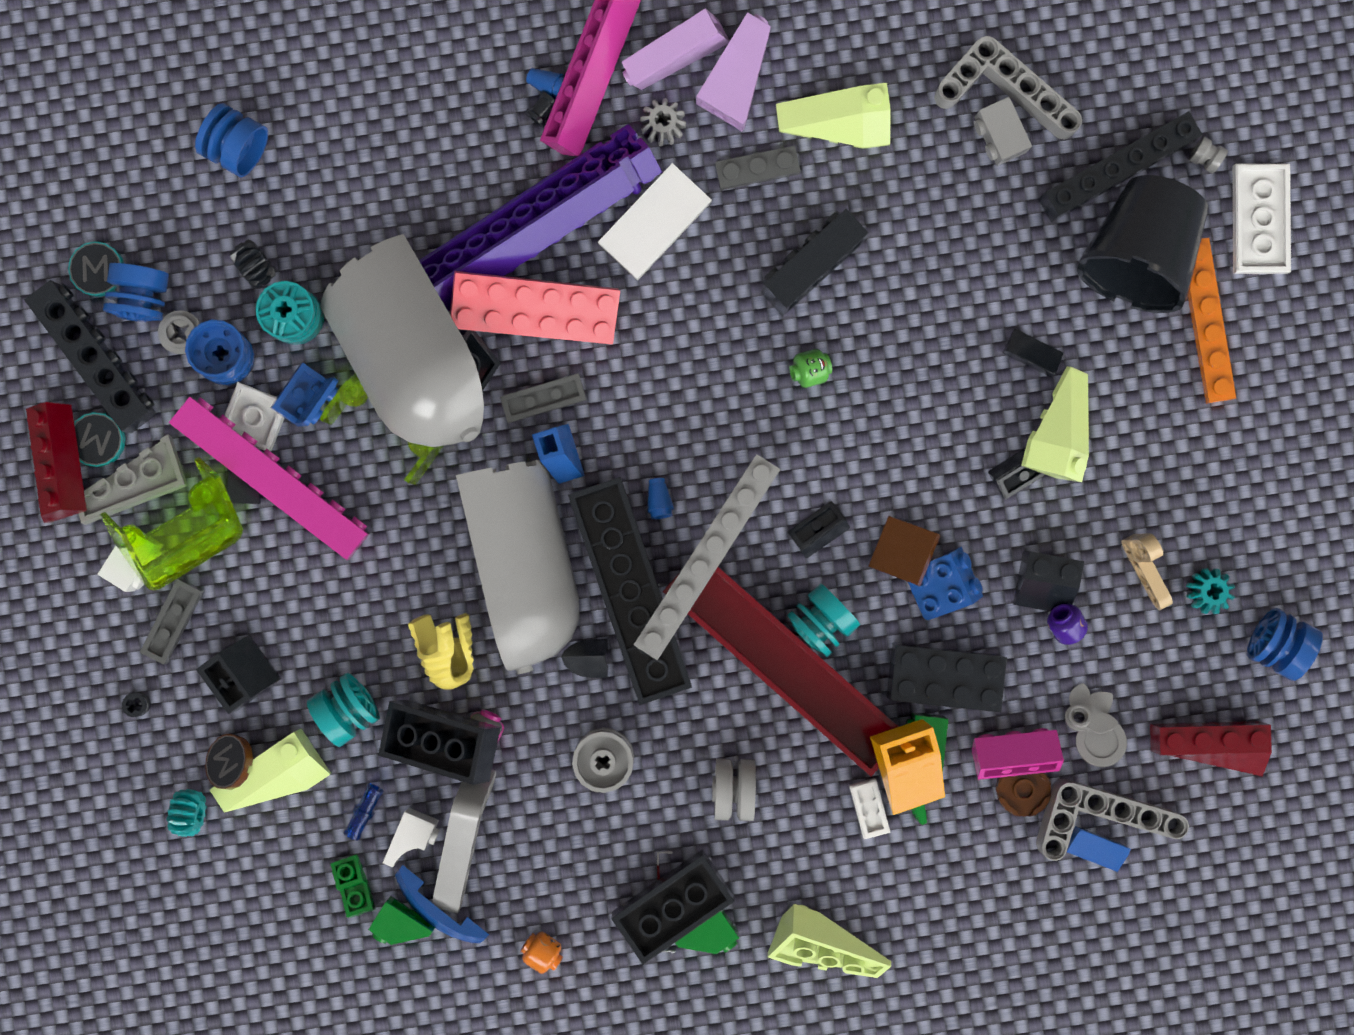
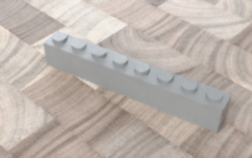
(706, 557)

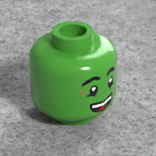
(811, 368)

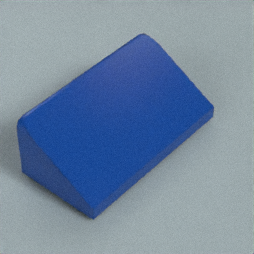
(1097, 849)

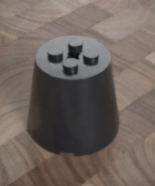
(1147, 245)

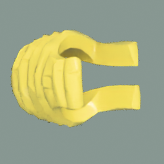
(444, 658)

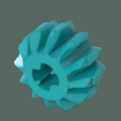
(1215, 599)
(186, 812)

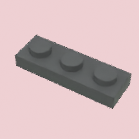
(757, 168)
(543, 398)
(171, 621)

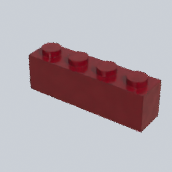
(56, 461)
(1221, 744)

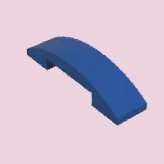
(466, 931)

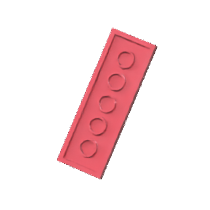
(534, 307)

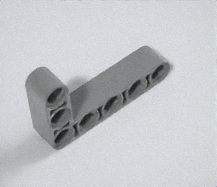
(1010, 85)
(1104, 808)
(460, 844)

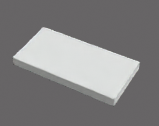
(1261, 219)
(654, 221)

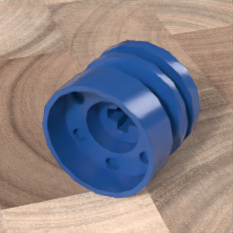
(231, 140)
(135, 292)
(206, 345)
(1284, 644)

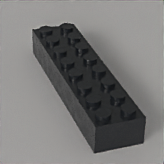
(627, 586)

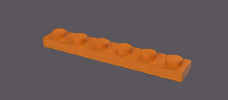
(1210, 329)

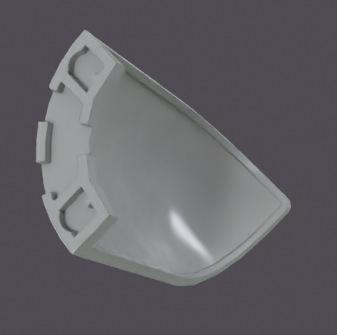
(405, 347)
(521, 561)

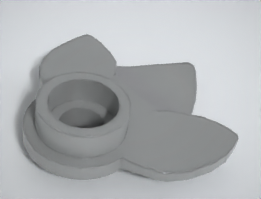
(1093, 708)

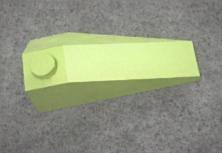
(844, 116)
(1062, 438)
(279, 771)
(815, 939)

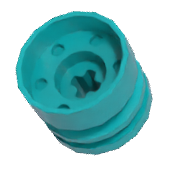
(298, 325)
(823, 620)
(338, 712)

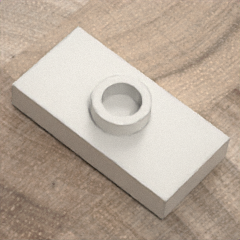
(869, 808)

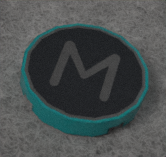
(90, 268)
(98, 439)

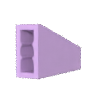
(675, 50)
(734, 77)

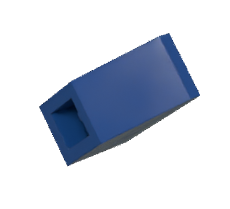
(559, 453)

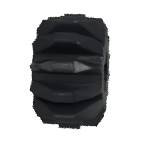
(252, 263)

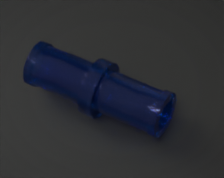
(363, 812)

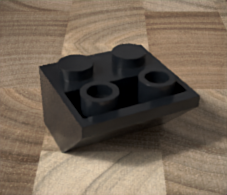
(238, 674)

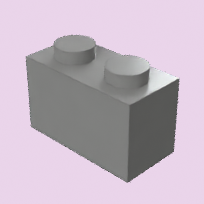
(1002, 131)

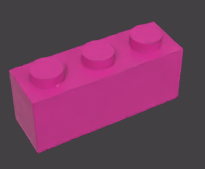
(1017, 754)

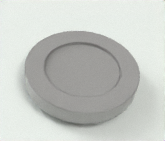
(1103, 748)

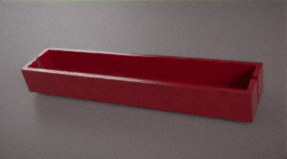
(790, 668)

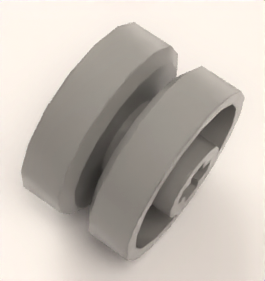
(598, 775)
(734, 789)

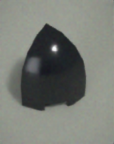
(587, 658)

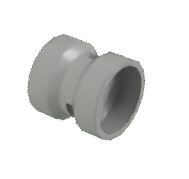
(1208, 154)

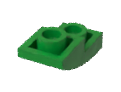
(353, 886)

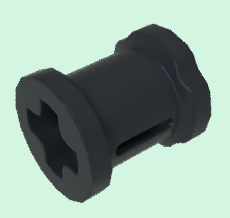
(541, 110)

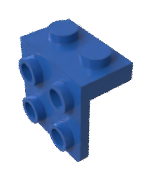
(304, 396)
(947, 585)

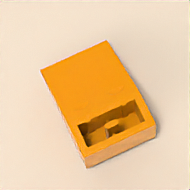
(909, 765)

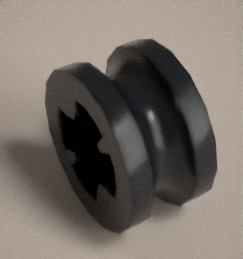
(145, 702)

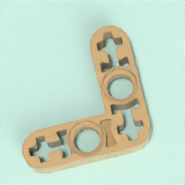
(1142, 551)

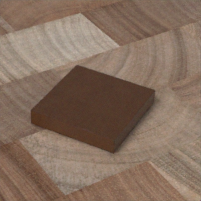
(904, 550)

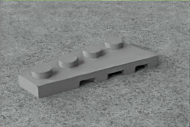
(143, 479)

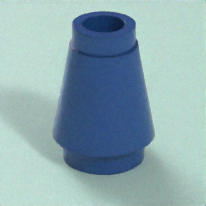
(545, 81)
(659, 499)

